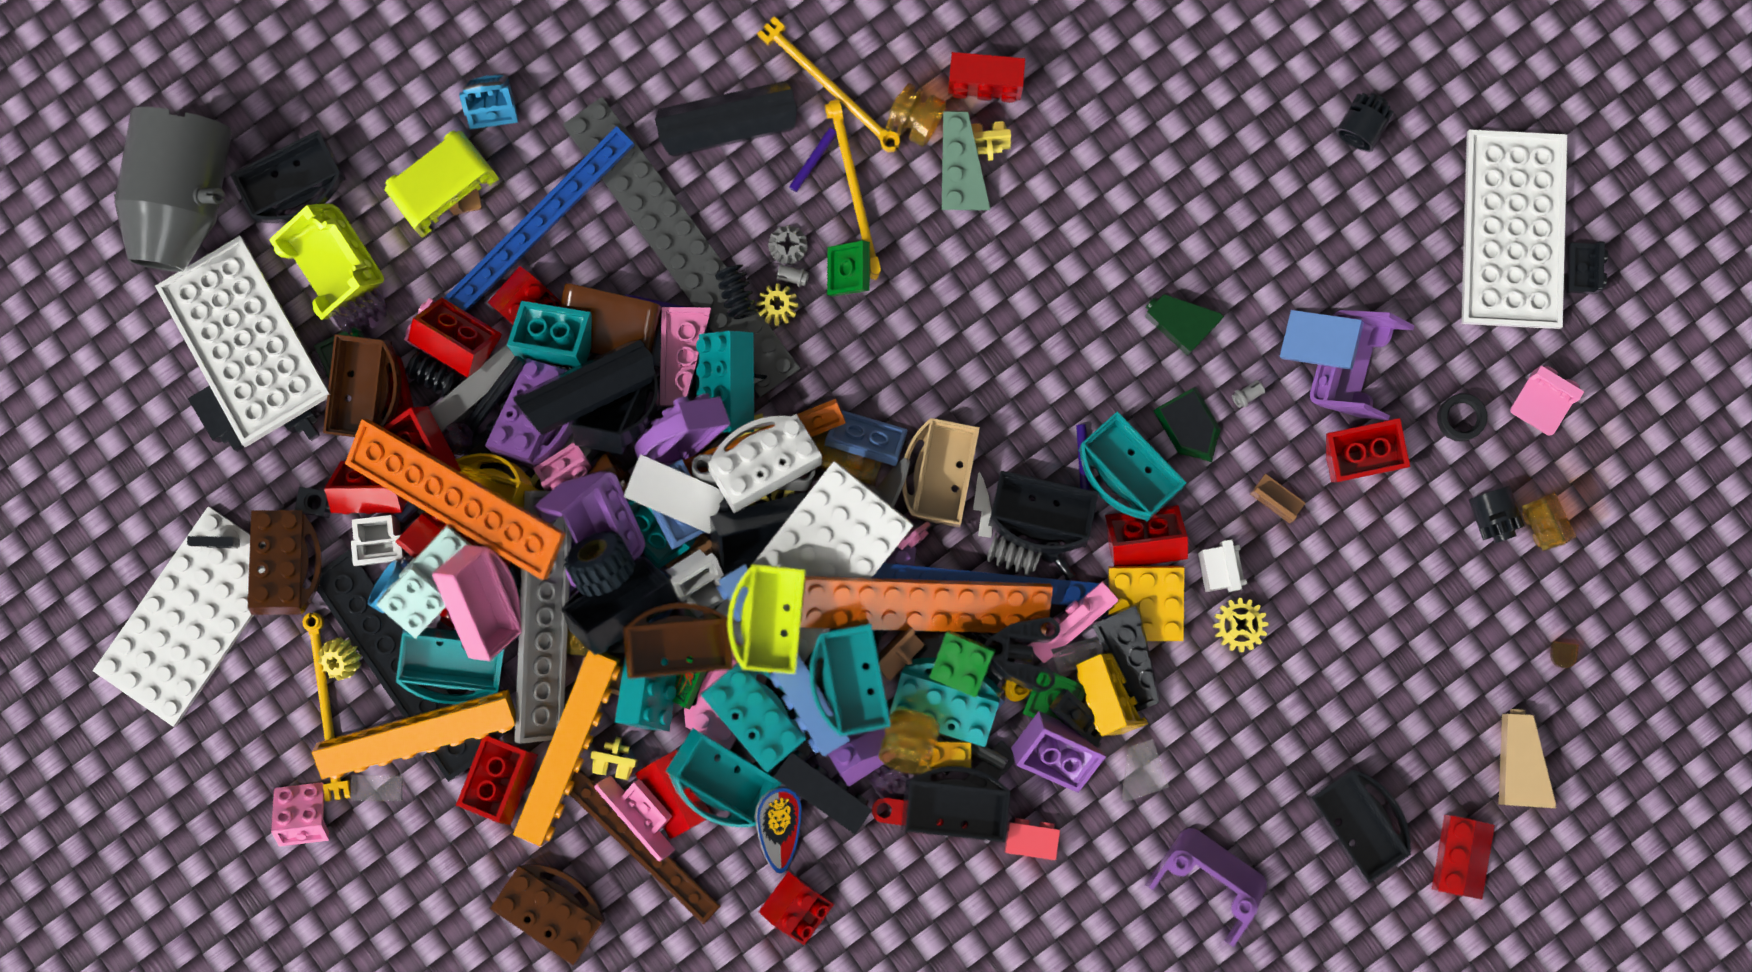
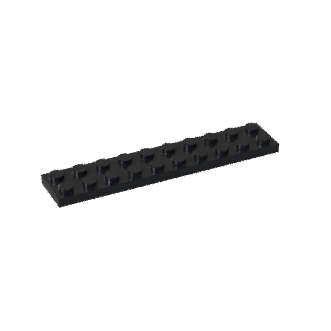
(378, 640)

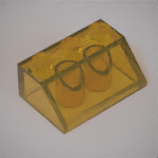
(862, 468)

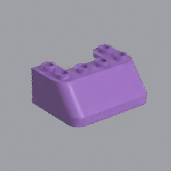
(593, 506)

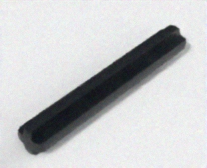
(495, 393)

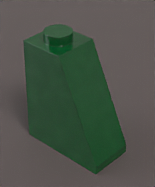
(1182, 321)

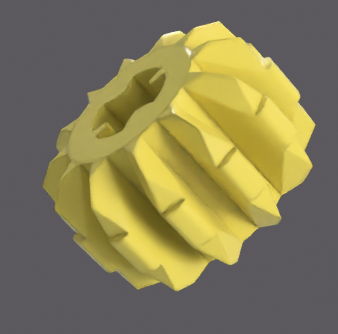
(769, 309)
(339, 658)

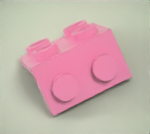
(1545, 399)

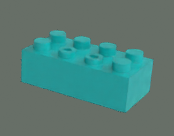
(727, 372)
(1126, 474)
(444, 666)
(848, 682)
(953, 710)
(758, 712)
(717, 782)

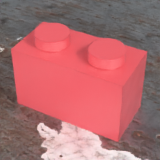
(1032, 840)

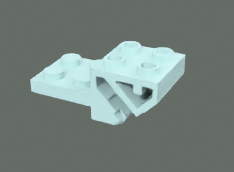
(415, 596)

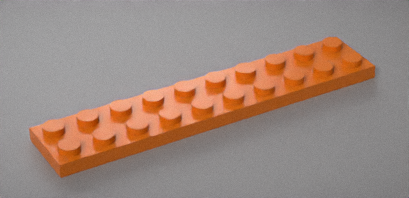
(455, 499)
(921, 604)

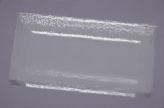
(1070, 655)
(376, 788)

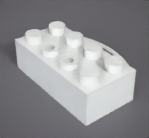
(761, 453)

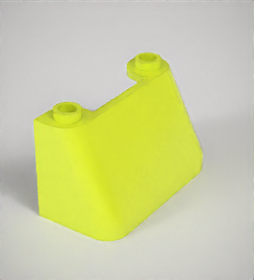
(439, 181)
(328, 256)

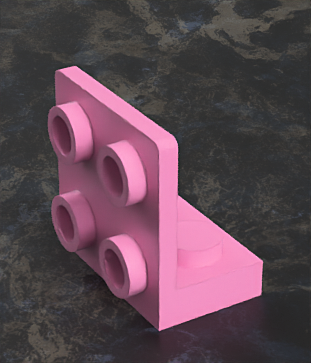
(299, 814)

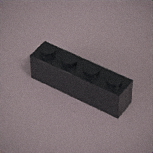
(822, 792)

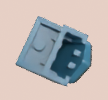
(488, 102)

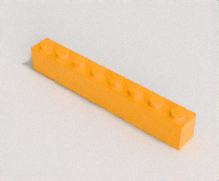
(415, 734)
(566, 748)

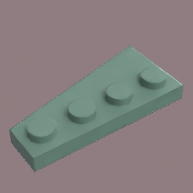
(961, 169)

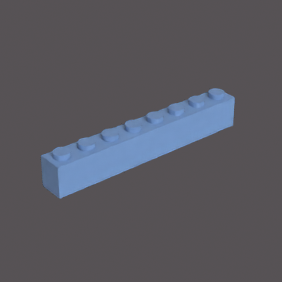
(795, 686)

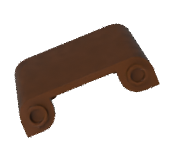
(614, 317)

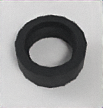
(1475, 403)

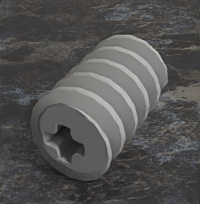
(1013, 555)

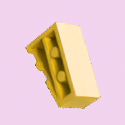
(1107, 696)

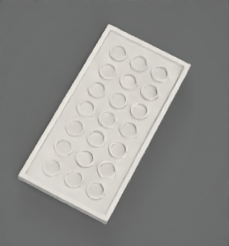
(1514, 229)
(243, 341)
(832, 533)
(183, 623)

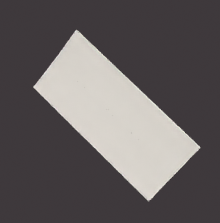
(673, 493)

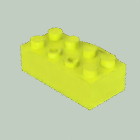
(764, 619)

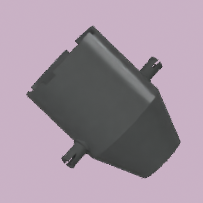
(169, 185)

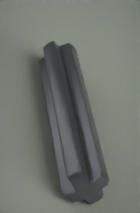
(984, 753)

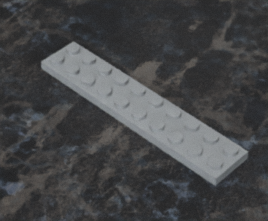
(542, 643)

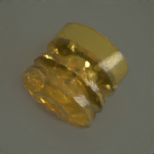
(915, 114)
(909, 742)

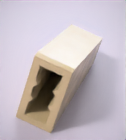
(1522, 763)

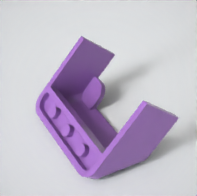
(1340, 387)
(1194, 849)

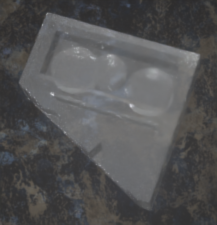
(1143, 771)

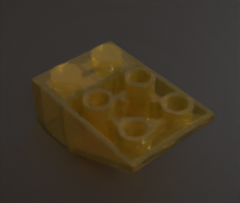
(1548, 522)

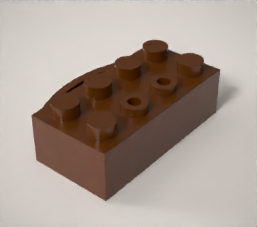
(367, 387)
(285, 563)
(675, 640)
(550, 909)

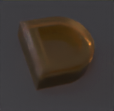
(1563, 654)

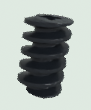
(735, 292)
(431, 374)

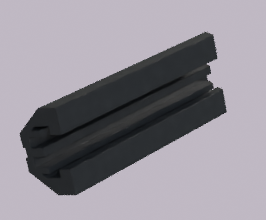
(726, 119)
(587, 386)

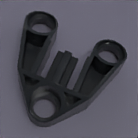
(1022, 673)

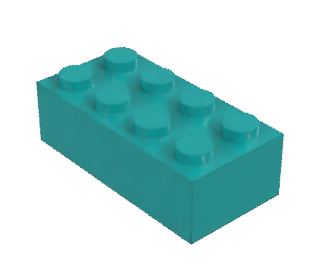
(646, 701)

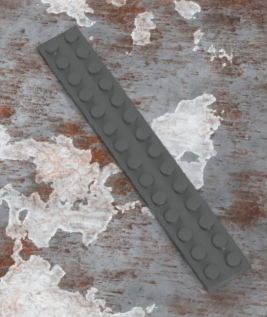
(677, 241)

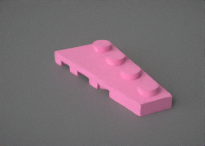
(678, 350)

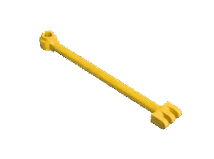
(776, 35)
(834, 111)
(314, 632)

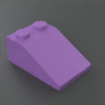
(1056, 752)
(858, 755)

